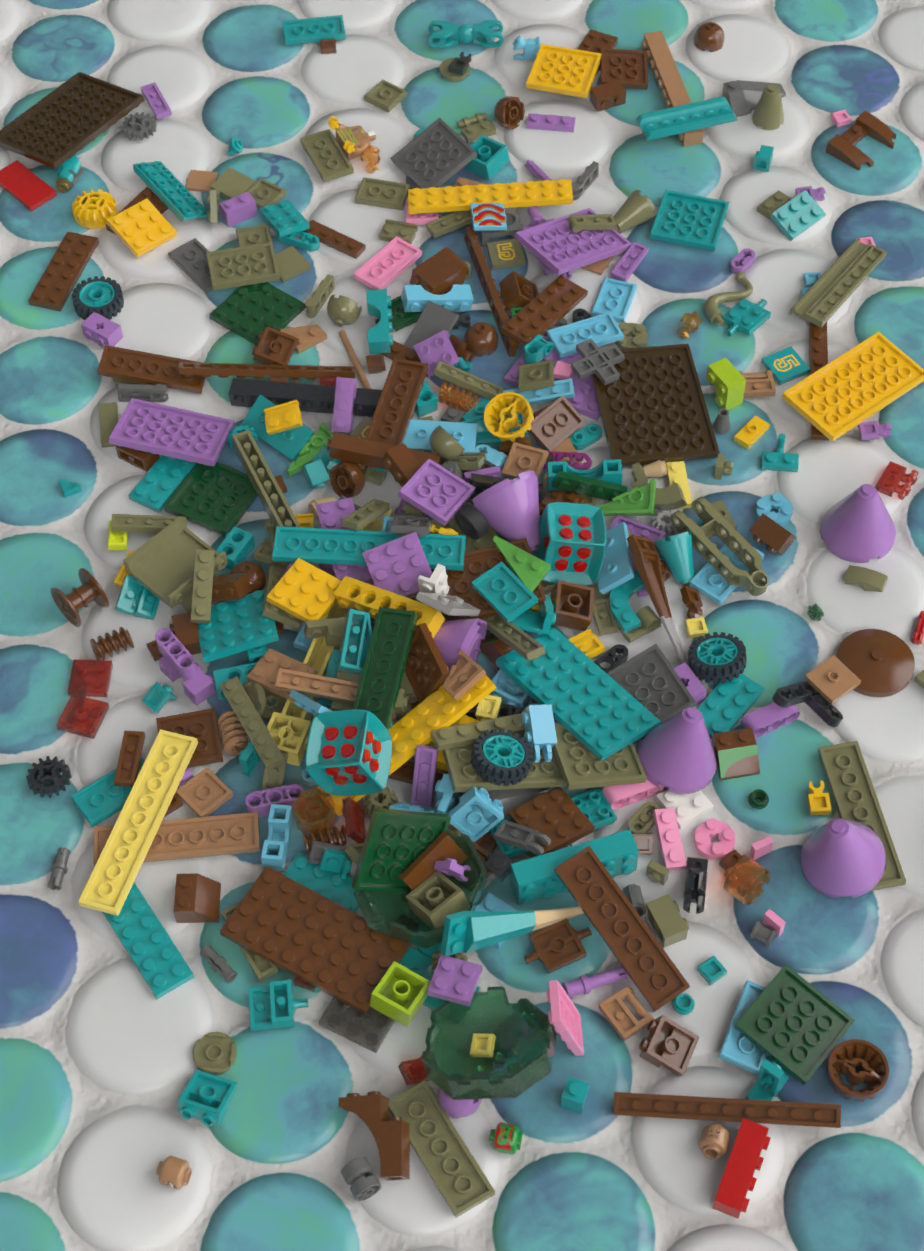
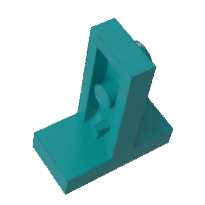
(768, 1083)

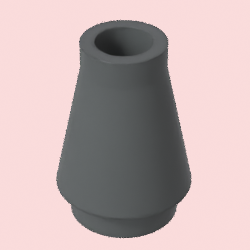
(722, 423)

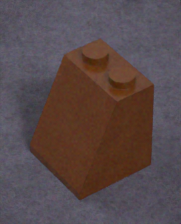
(440, 272)

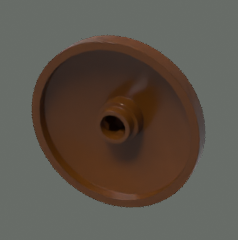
(878, 660)

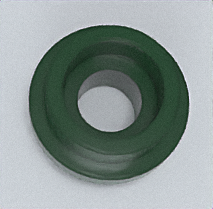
(758, 794)

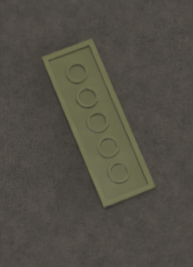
(441, 1149)

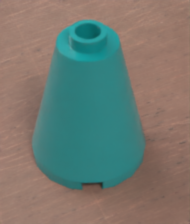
(678, 555)

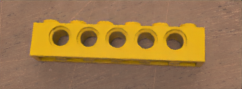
(369, 598)

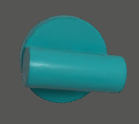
(235, 145)

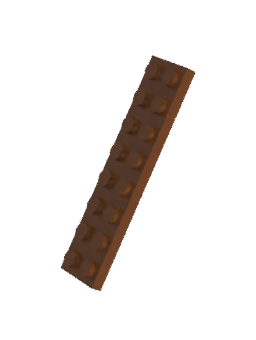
(622, 928)

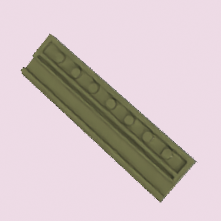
(838, 282)

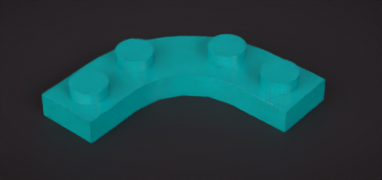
(620, 606)

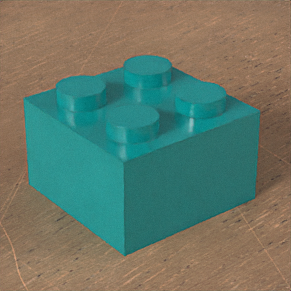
(490, 157)

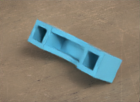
(416, 298)

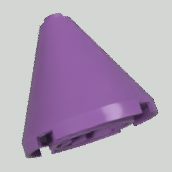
(513, 508)
(859, 527)
(458, 636)
(679, 753)
(843, 859)

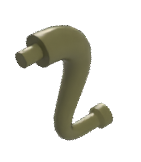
(711, 304)

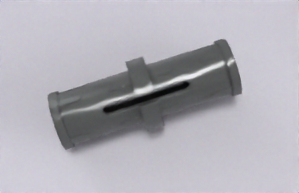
(59, 868)
(218, 964)

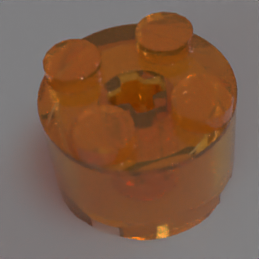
(314, 811)
(746, 880)

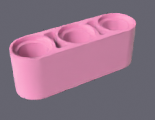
(623, 795)

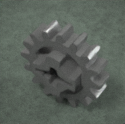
(139, 126)

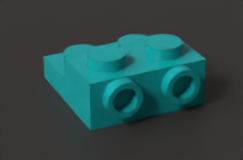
(206, 1098)

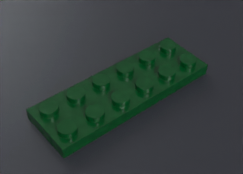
(385, 663)

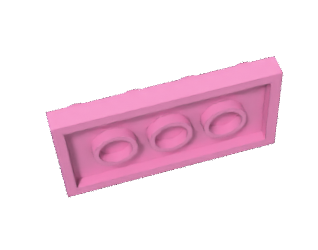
(388, 264)
(565, 1017)

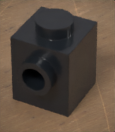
(498, 864)

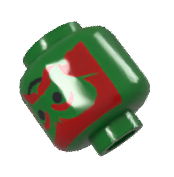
(506, 1138)

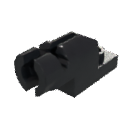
(695, 884)

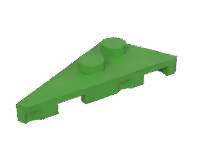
(310, 449)
(633, 503)
(525, 565)

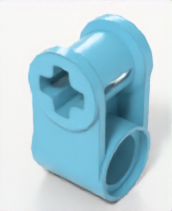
(495, 457)

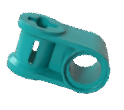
(537, 350)

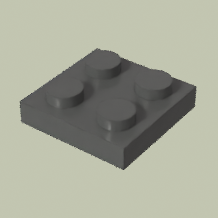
(409, 524)

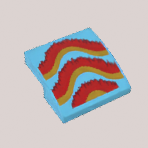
(488, 216)

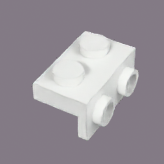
(436, 583)

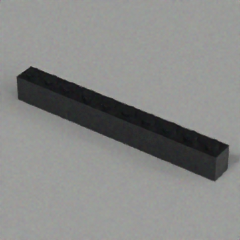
(310, 397)

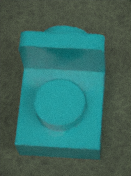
(158, 696)
(335, 861)

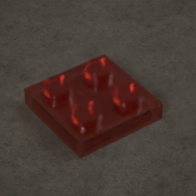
(90, 678)
(82, 716)

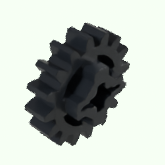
(49, 777)

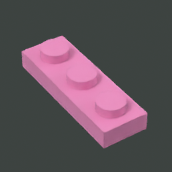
(669, 838)

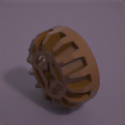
(858, 1056)

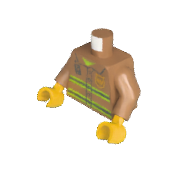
(351, 139)

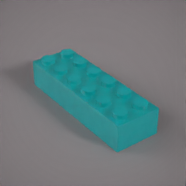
(536, 876)

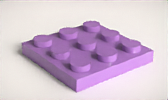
(436, 491)
(398, 565)

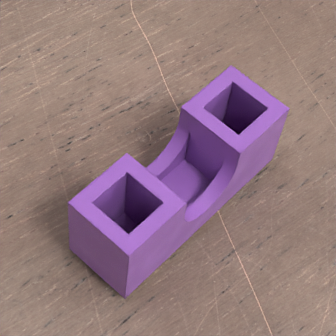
(343, 405)
(196, 688)

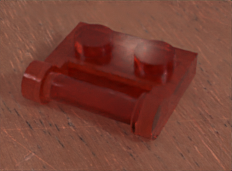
(354, 820)

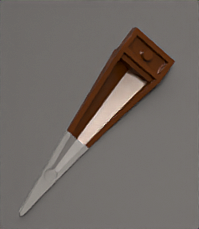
(648, 566)

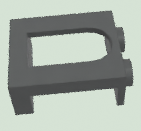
(511, 229)

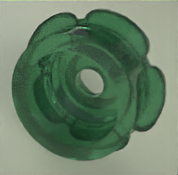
(815, 612)

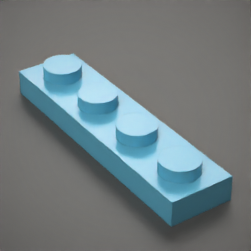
(561, 387)

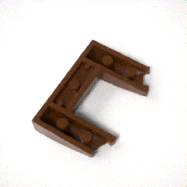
(844, 146)

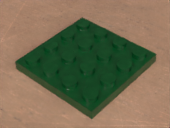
(255, 308)
(213, 497)
(392, 845)
(794, 1024)

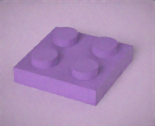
(455, 980)

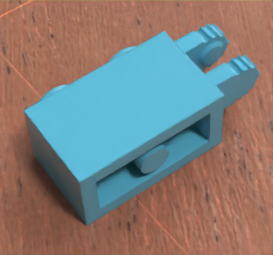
(539, 730)

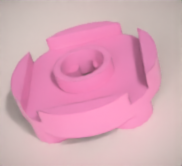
(717, 829)

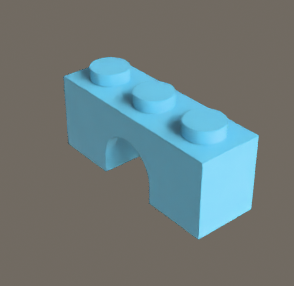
(276, 846)

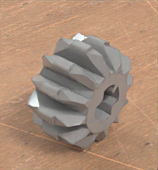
(663, 522)

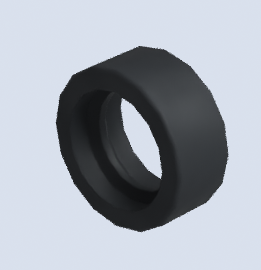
(471, 521)

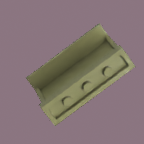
(167, 562)

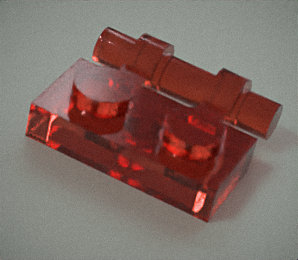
(892, 477)

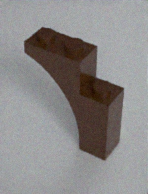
(390, 1133)

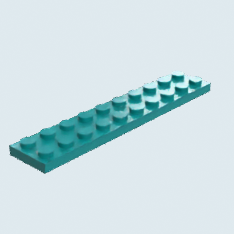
(346, 546)

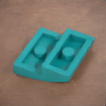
(136, 599)

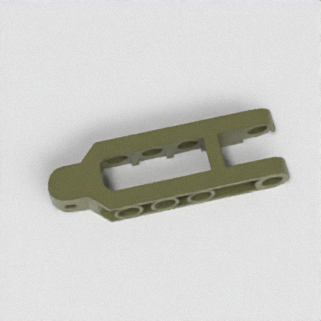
(717, 525)

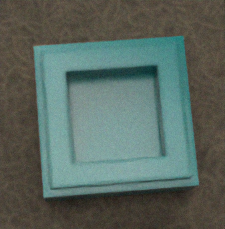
(711, 970)

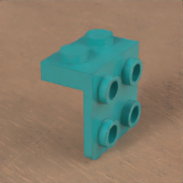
(537, 621)

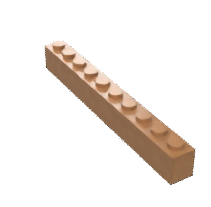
(669, 80)

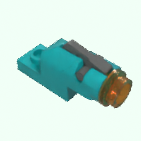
(68, 174)

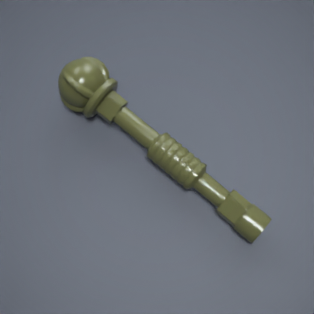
(271, 529)

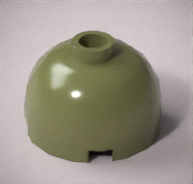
(343, 310)
(444, 444)

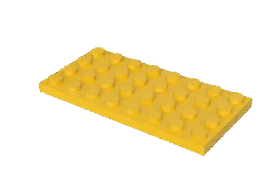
(854, 386)

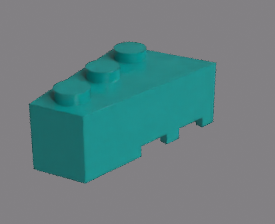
(354, 642)

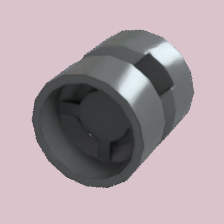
(362, 1181)

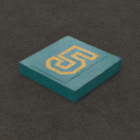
(785, 365)

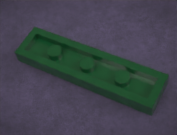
(587, 486)

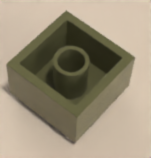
(436, 899)

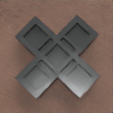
(597, 361)

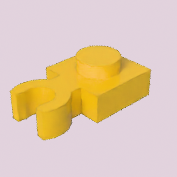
(818, 801)

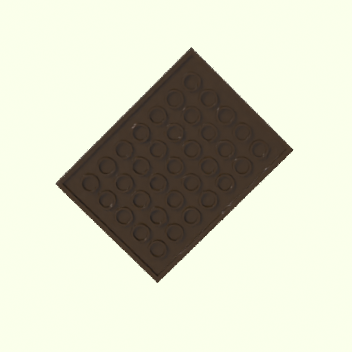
(68, 119)
(656, 408)

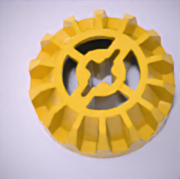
(94, 209)
(507, 408)

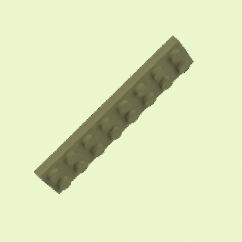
(858, 801)

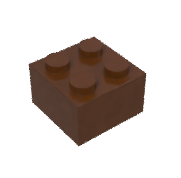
(572, 605)

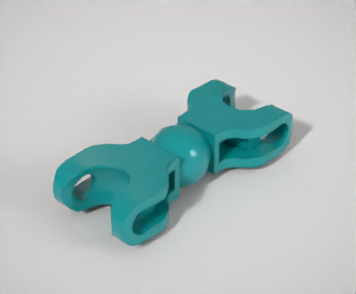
(479, 34)

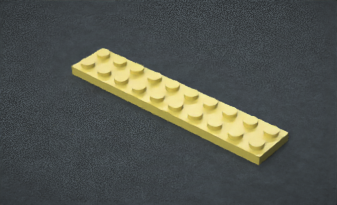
(138, 823)

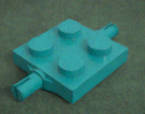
(746, 317)

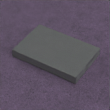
(432, 321)

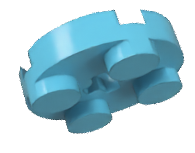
(776, 502)

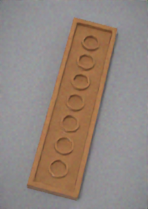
(196, 837)

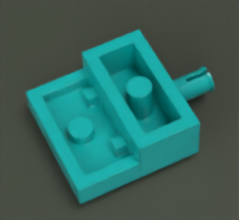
(273, 1006)

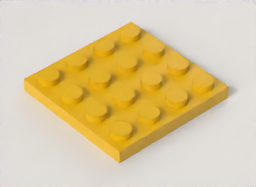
(563, 71)

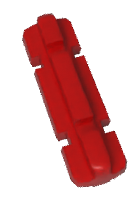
(919, 630)

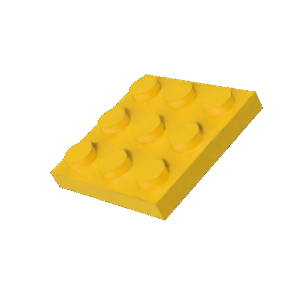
(142, 228)
(305, 592)

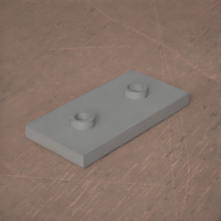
(448, 604)

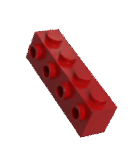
(740, 1169)

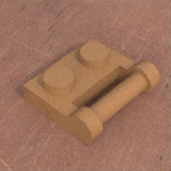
(759, 384)
(621, 1017)

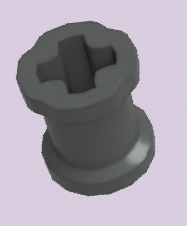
(763, 934)

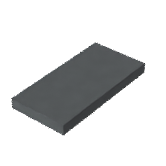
(193, 261)

